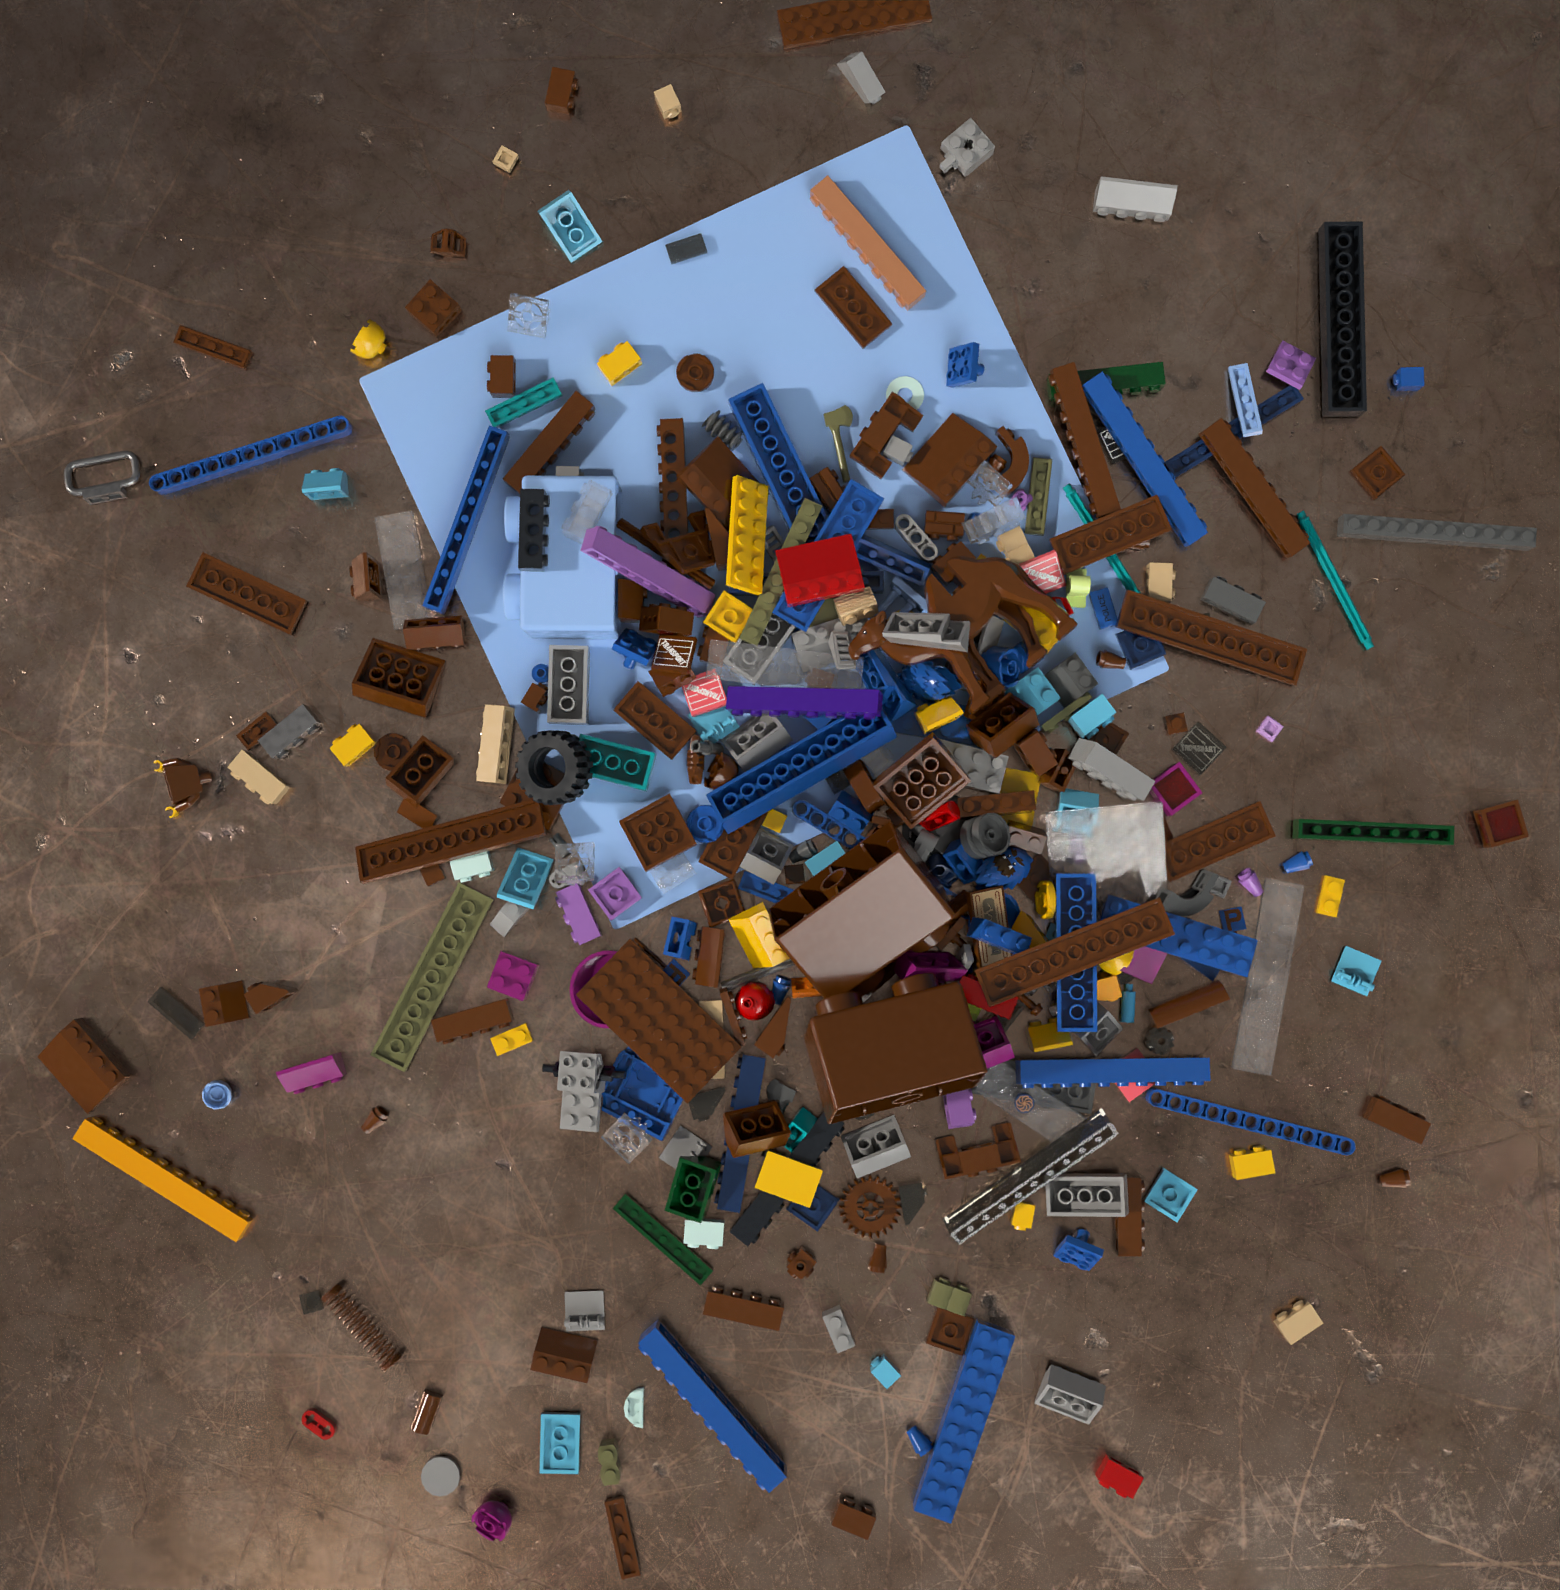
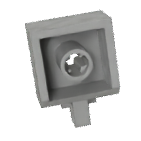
(966, 160)

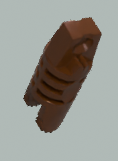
(695, 764)

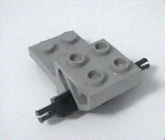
(582, 1082)

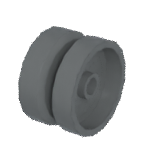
(985, 836)

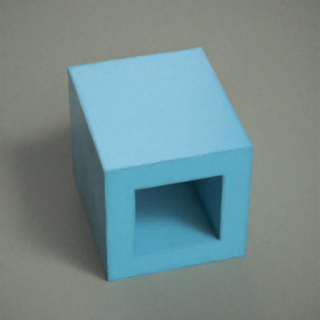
(884, 1371)

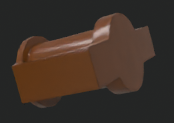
(445, 250)

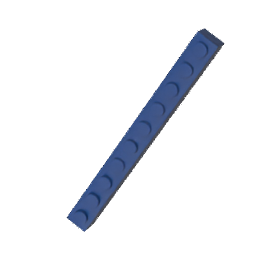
(1143, 458)
(466, 520)
(1112, 1071)

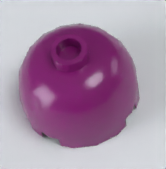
(493, 1520)

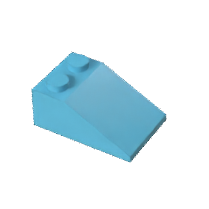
(569, 226)

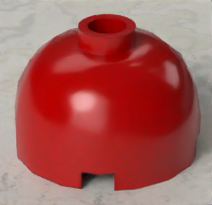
(754, 1001)

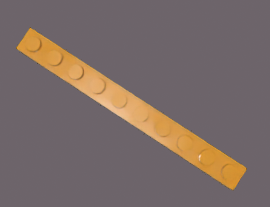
(162, 1178)

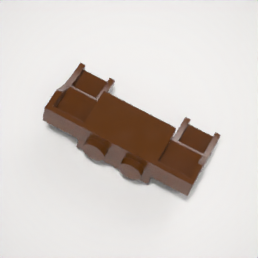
(883, 425)
(980, 1157)

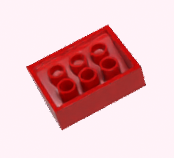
(819, 570)

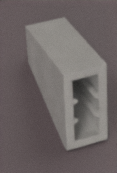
(861, 77)

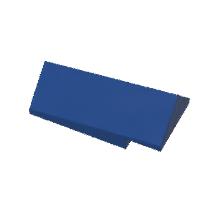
(880, 675)

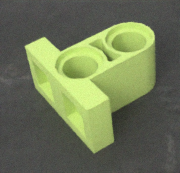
(1077, 588)

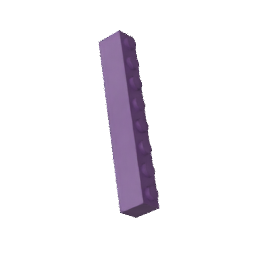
(647, 571)

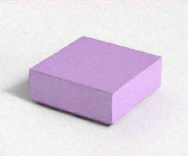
(1269, 728)

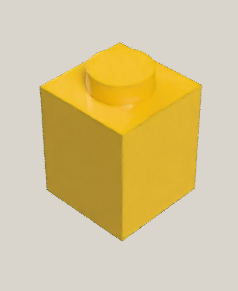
(1022, 1215)

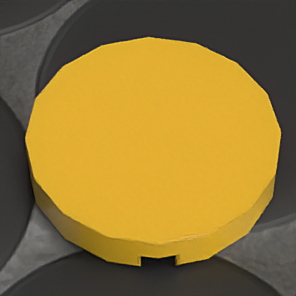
(1045, 900)

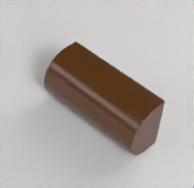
(426, 1412)

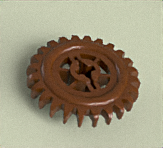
(851, 1206)

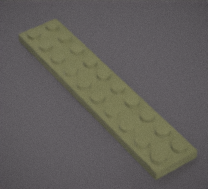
(432, 977)

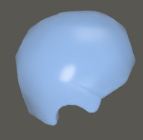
(217, 1094)

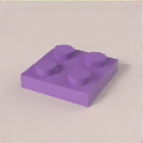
(1291, 365)
(615, 893)

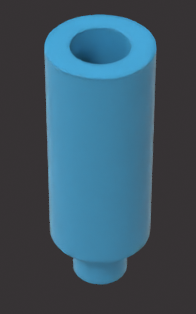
(1128, 1004)

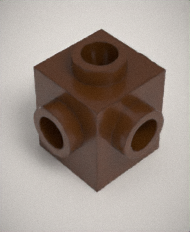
(804, 1257)

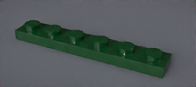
(663, 1239)

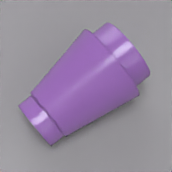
(1250, 881)

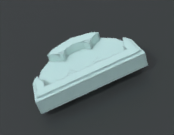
(635, 1407)

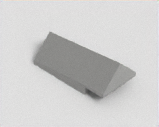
(927, 630)

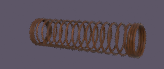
(388, 1362)

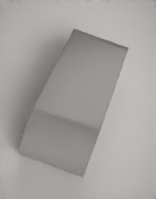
(912, 529)

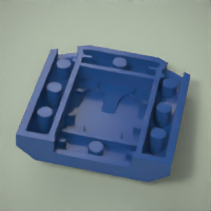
(641, 1095)

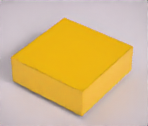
(774, 820)

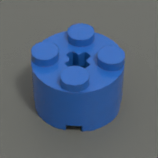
(1005, 664)

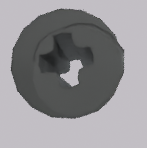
(723, 430)

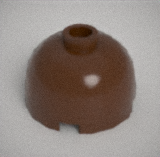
(722, 770)

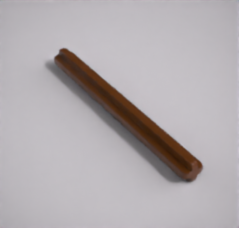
(635, 533)

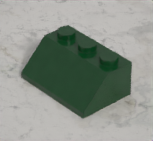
(693, 1187)

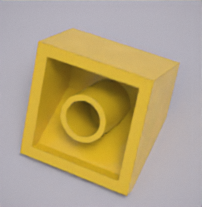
(1045, 1036)

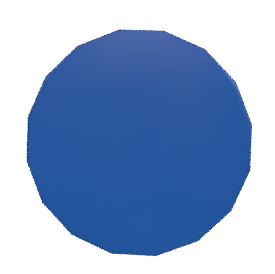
(704, 824)

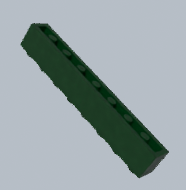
(1373, 832)

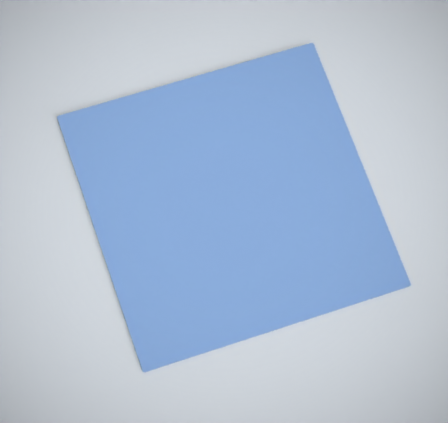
(757, 322)

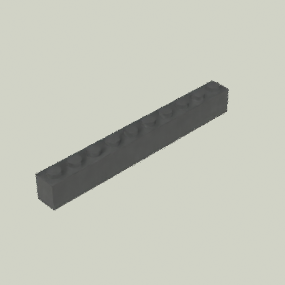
(1436, 532)

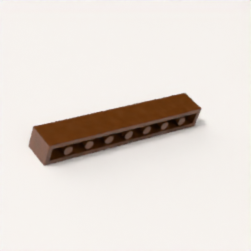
(1084, 440)
(1254, 488)

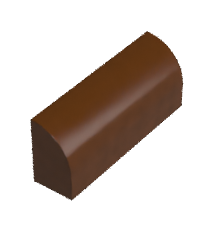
(1187, 1004)

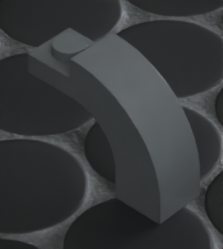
(1193, 900)

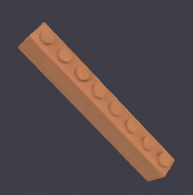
(867, 243)

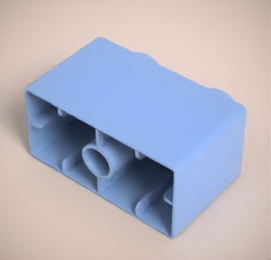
(575, 592)

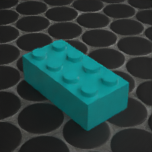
(619, 762)

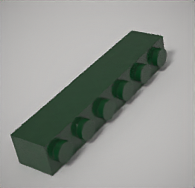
(1125, 378)

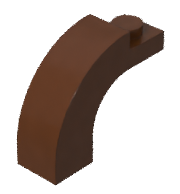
(1019, 457)

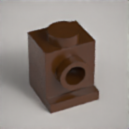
(535, 696)

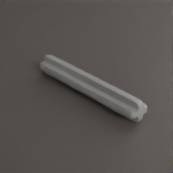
(754, 975)

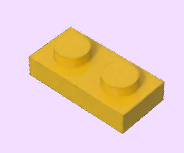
(1330, 896)
(512, 1039)

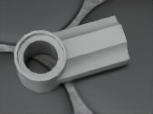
(925, 844)

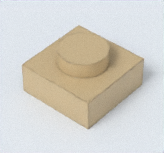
(505, 159)

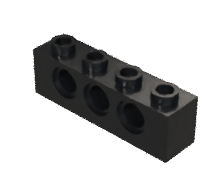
(529, 499)

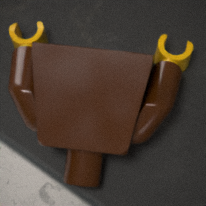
(182, 783)

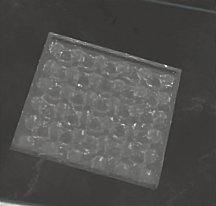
(1116, 844)

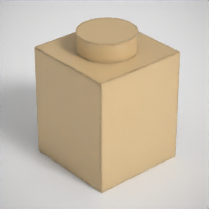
(667, 101)

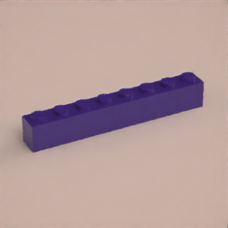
(804, 702)

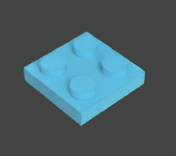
(1170, 1195)

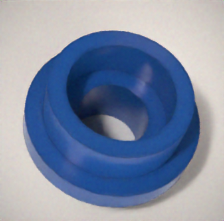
(543, 679)

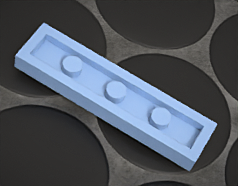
(1245, 400)

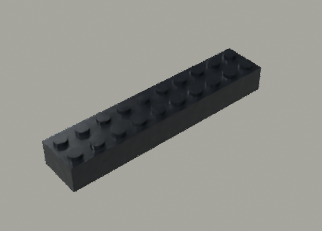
(1342, 319)

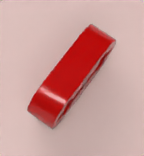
(316, 1427)

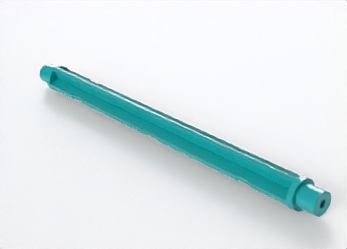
(1113, 560)
(1335, 580)

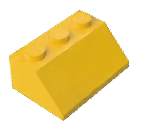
(756, 937)

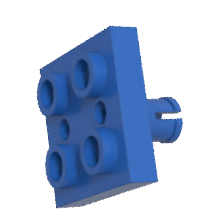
(963, 365)
(635, 648)
(1078, 1251)

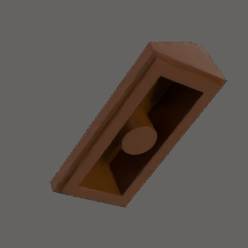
(420, 816)

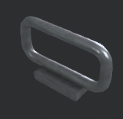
(106, 491)

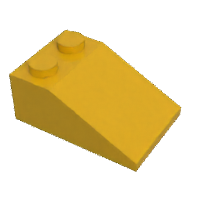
(937, 714)

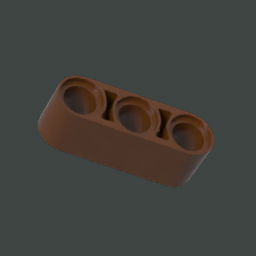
(863, 786)

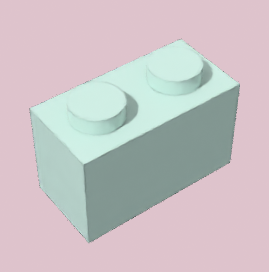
(472, 865)
(707, 1233)

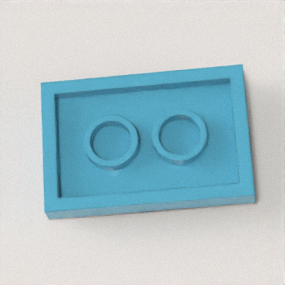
(525, 878)
(560, 1443)

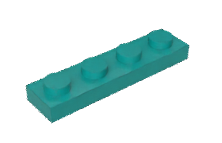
(523, 403)

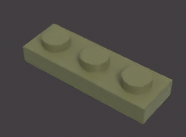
(1066, 713)

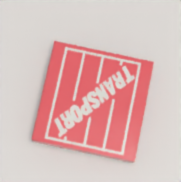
(1045, 571)
(704, 695)

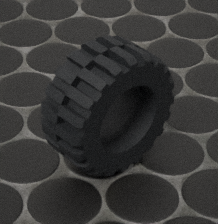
(531, 767)

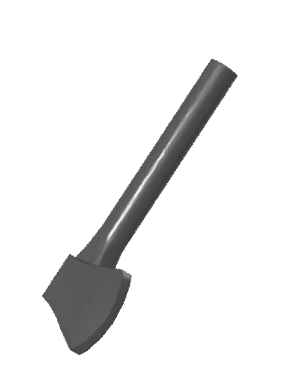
(779, 1091)

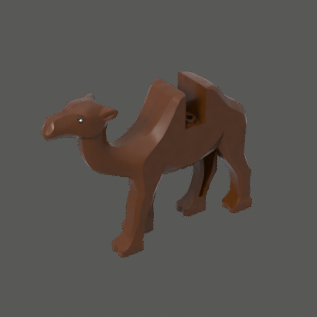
(982, 591)

